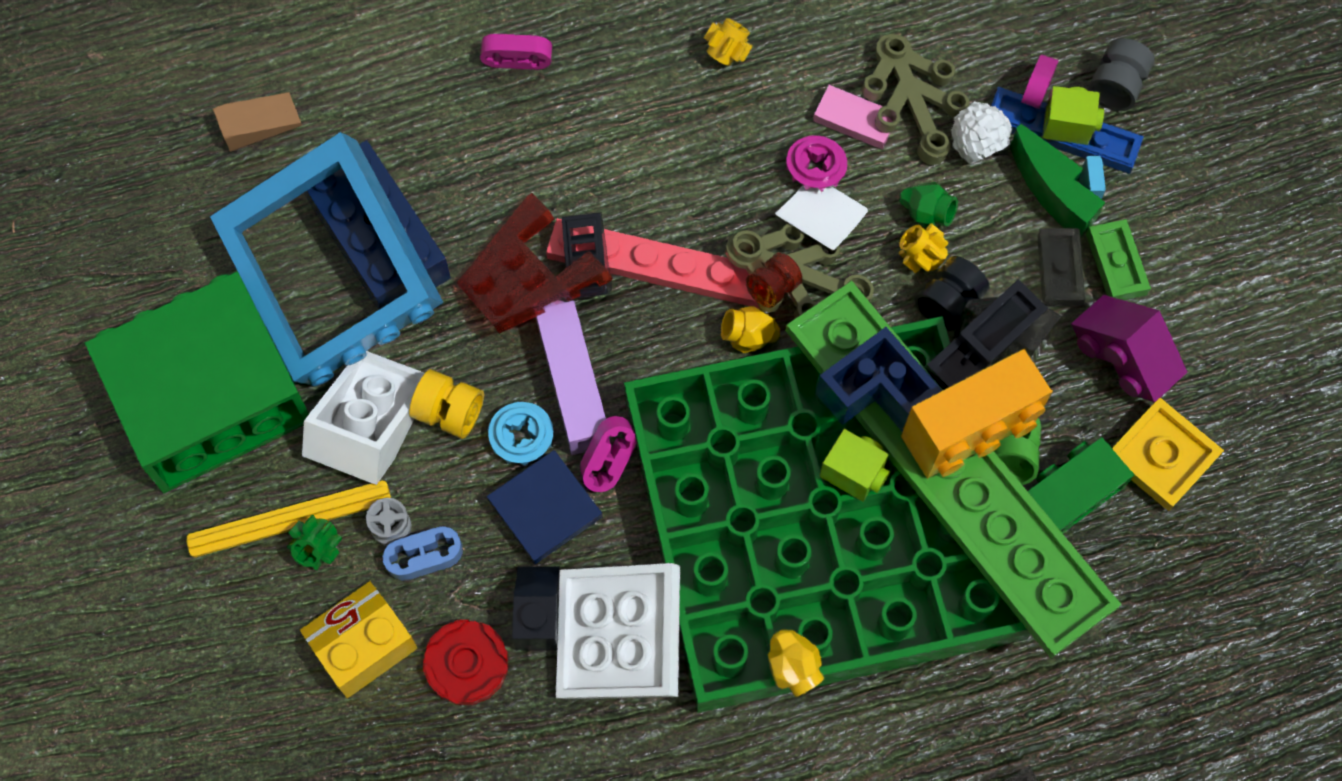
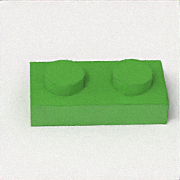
(1118, 260)

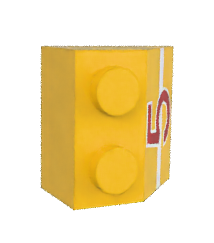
(358, 639)

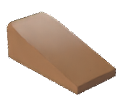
(256, 119)

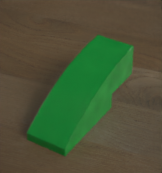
(1054, 181)

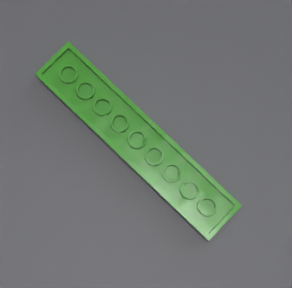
(978, 504)

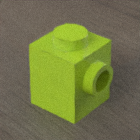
(1072, 115)
(856, 465)

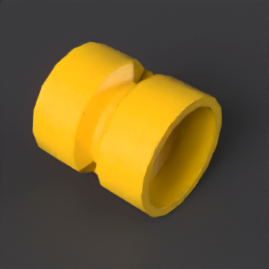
(435, 395)

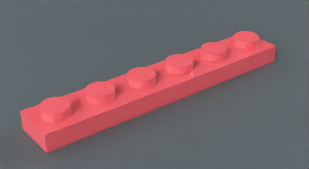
(663, 264)

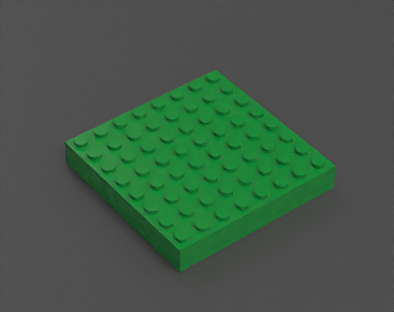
(774, 547)

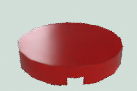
(465, 662)

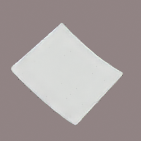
(824, 215)

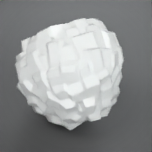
(980, 131)

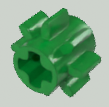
(314, 542)

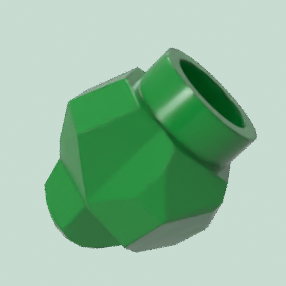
(929, 204)

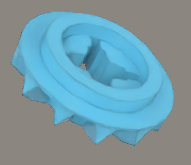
(514, 417)

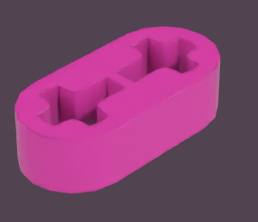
(516, 51)
(1039, 81)
(614, 457)

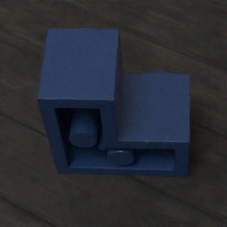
(876, 372)

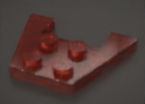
(511, 281)

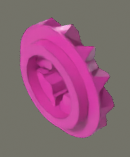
(816, 149)

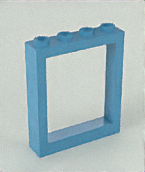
(377, 328)

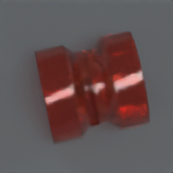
(776, 278)

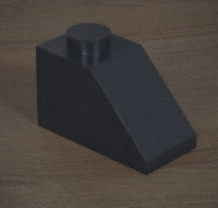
(536, 608)

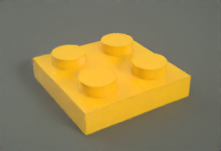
(1166, 453)

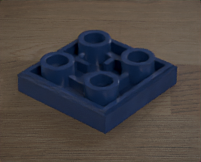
(544, 507)

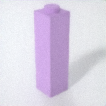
(571, 373)

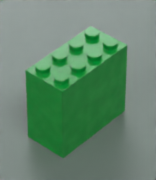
(197, 382)

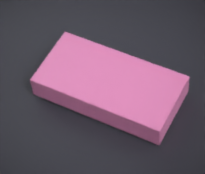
(851, 116)

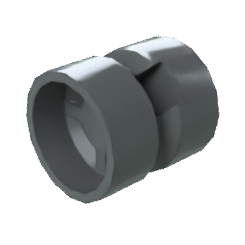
(1122, 73)

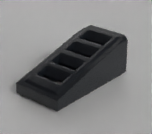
(600, 251)

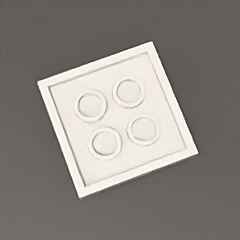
(618, 632)

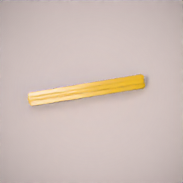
(284, 519)

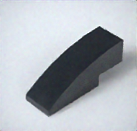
(987, 336)

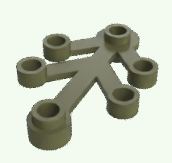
(914, 92)
(759, 253)

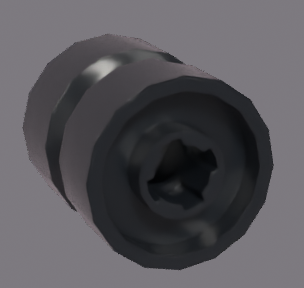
(951, 290)

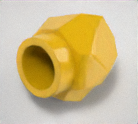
(749, 329)
(794, 662)

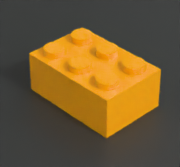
(976, 415)

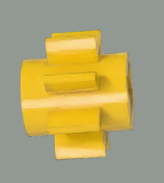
(728, 41)
(923, 248)

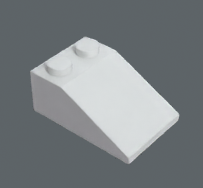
(362, 418)

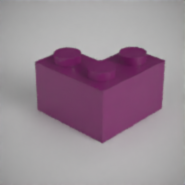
(1135, 343)

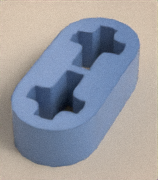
(426, 562)

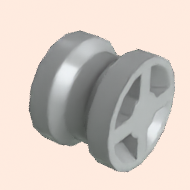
(386, 513)

